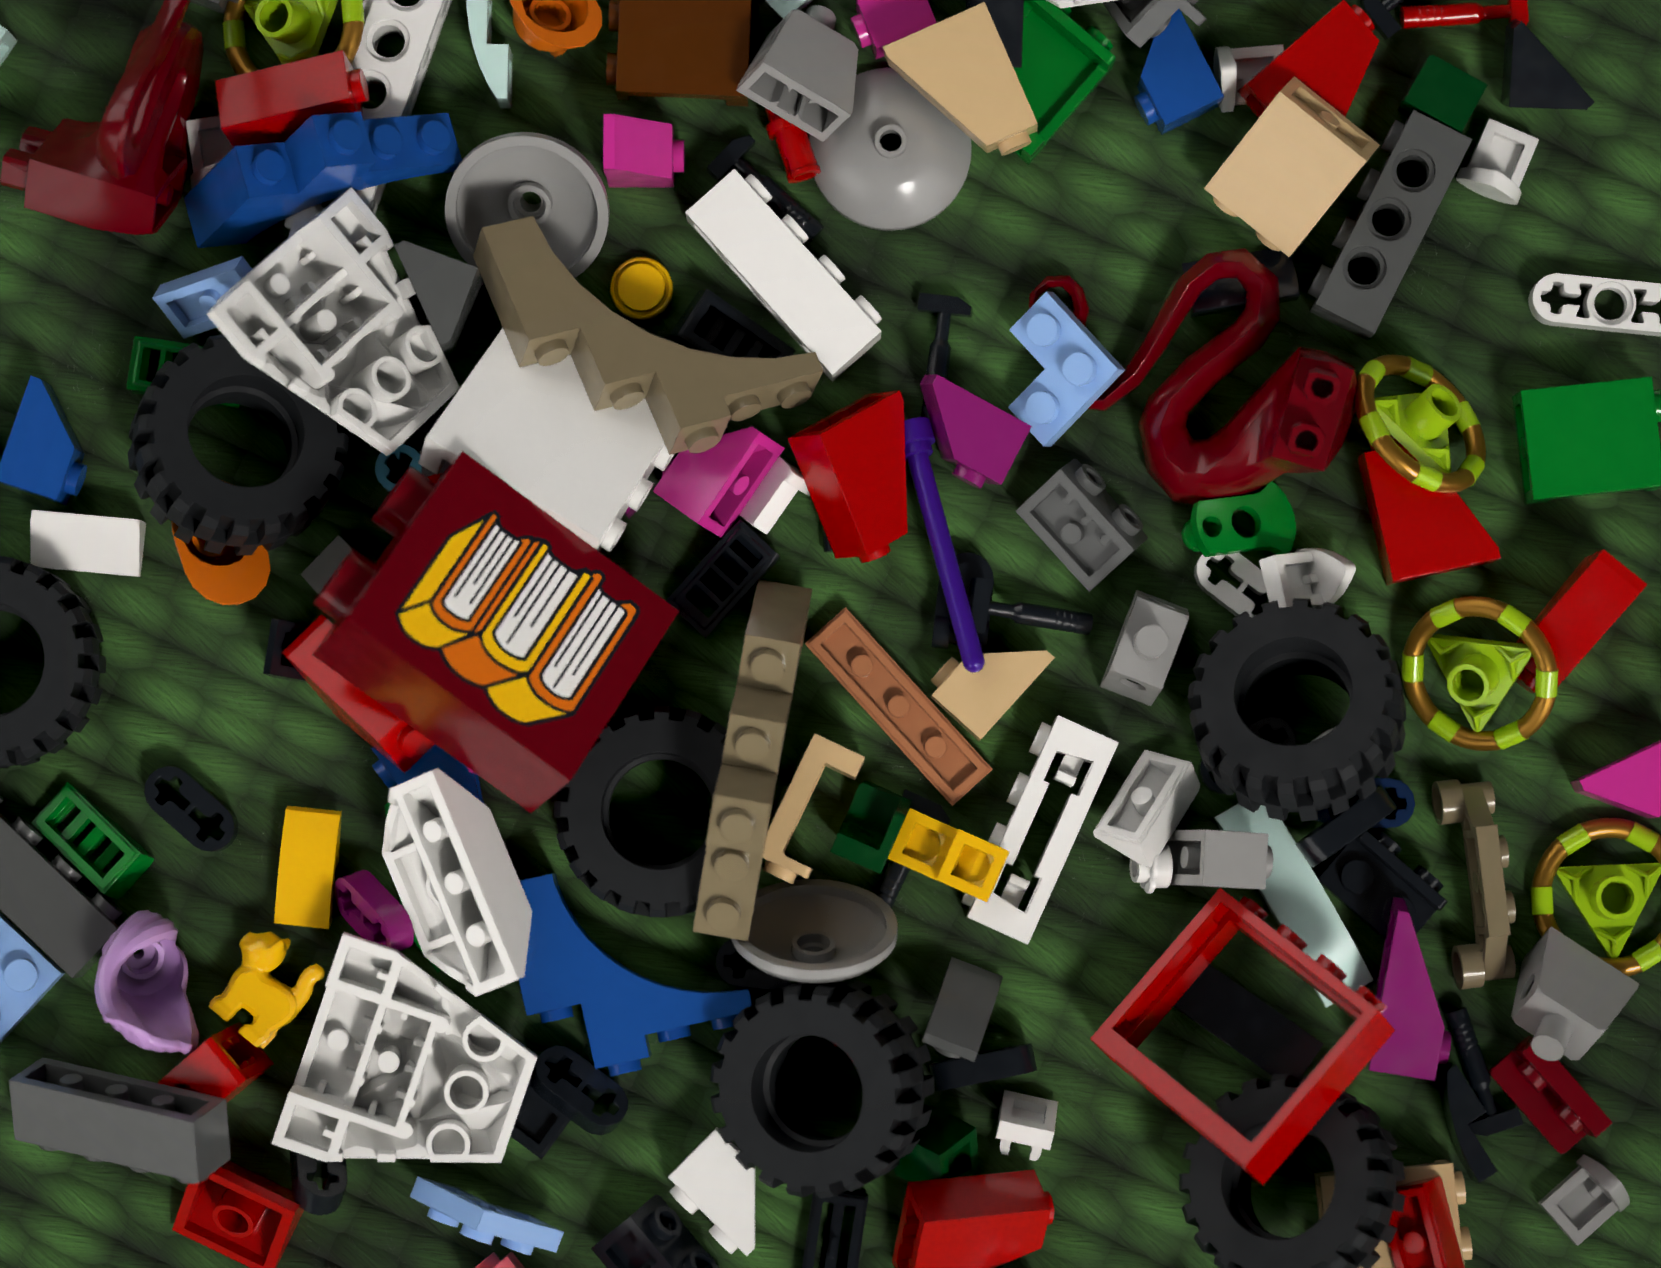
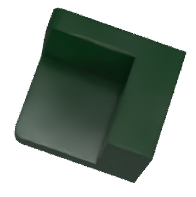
(1443, 94)
(871, 826)
(944, 1151)

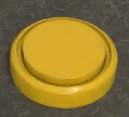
(641, 288)

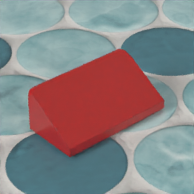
(1424, 1228)

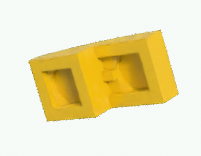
(948, 855)
(307, 867)

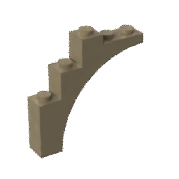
(617, 361)
(751, 760)

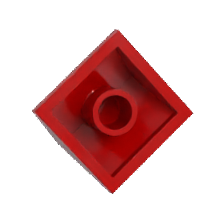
(239, 1216)

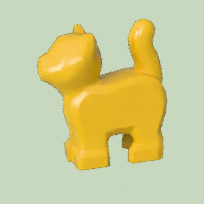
(260, 993)

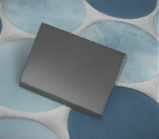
(445, 290)

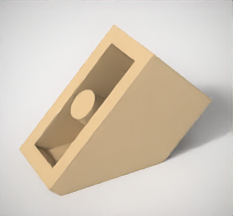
(984, 696)

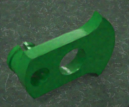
(1270, 511)

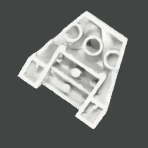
(340, 327)
(401, 1069)

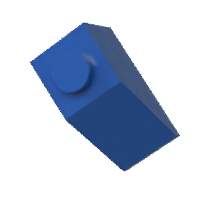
(1176, 79)
(42, 448)

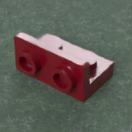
(1549, 1097)

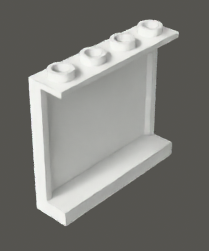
(550, 444)

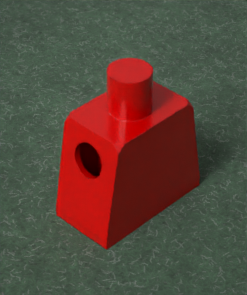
(220, 1065)

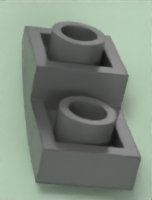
(962, 1010)

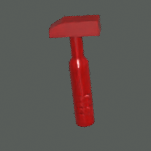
(1461, 14)

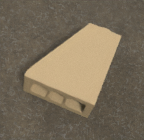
(967, 78)

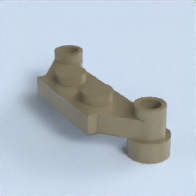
(1485, 858)

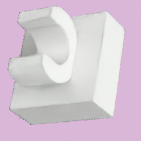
(1026, 1122)

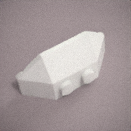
(457, 882)

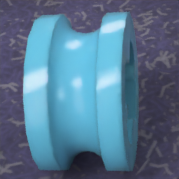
(384, 473)

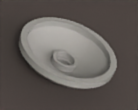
(895, 186)
(491, 187)
(818, 931)

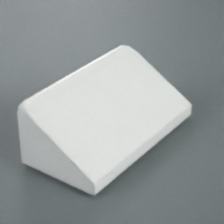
(87, 543)
(1148, 806)

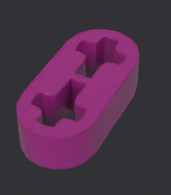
(373, 910)

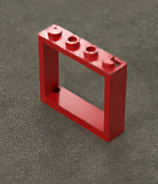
(1175, 974)

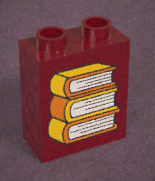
(490, 628)

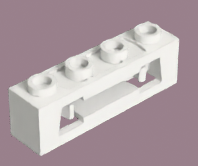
(1078, 746)

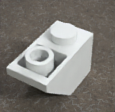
(721, 1189)

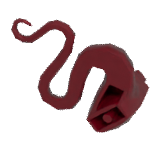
(134, 161)
(1284, 427)

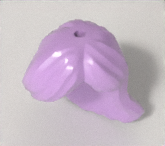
(147, 990)

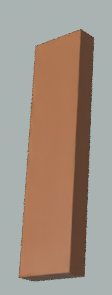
(898, 706)

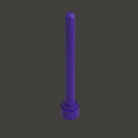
(918, 448)

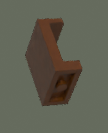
(680, 48)

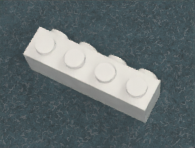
(784, 274)

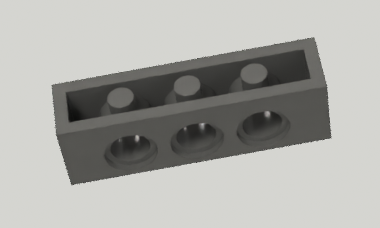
(1438, 155)

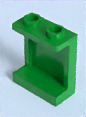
(1058, 68)
(1588, 439)

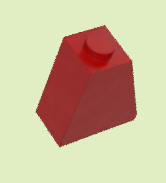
(1325, 58)
(279, 99)
(858, 474)
(1420, 529)
(1583, 612)
(360, 712)
(972, 1221)

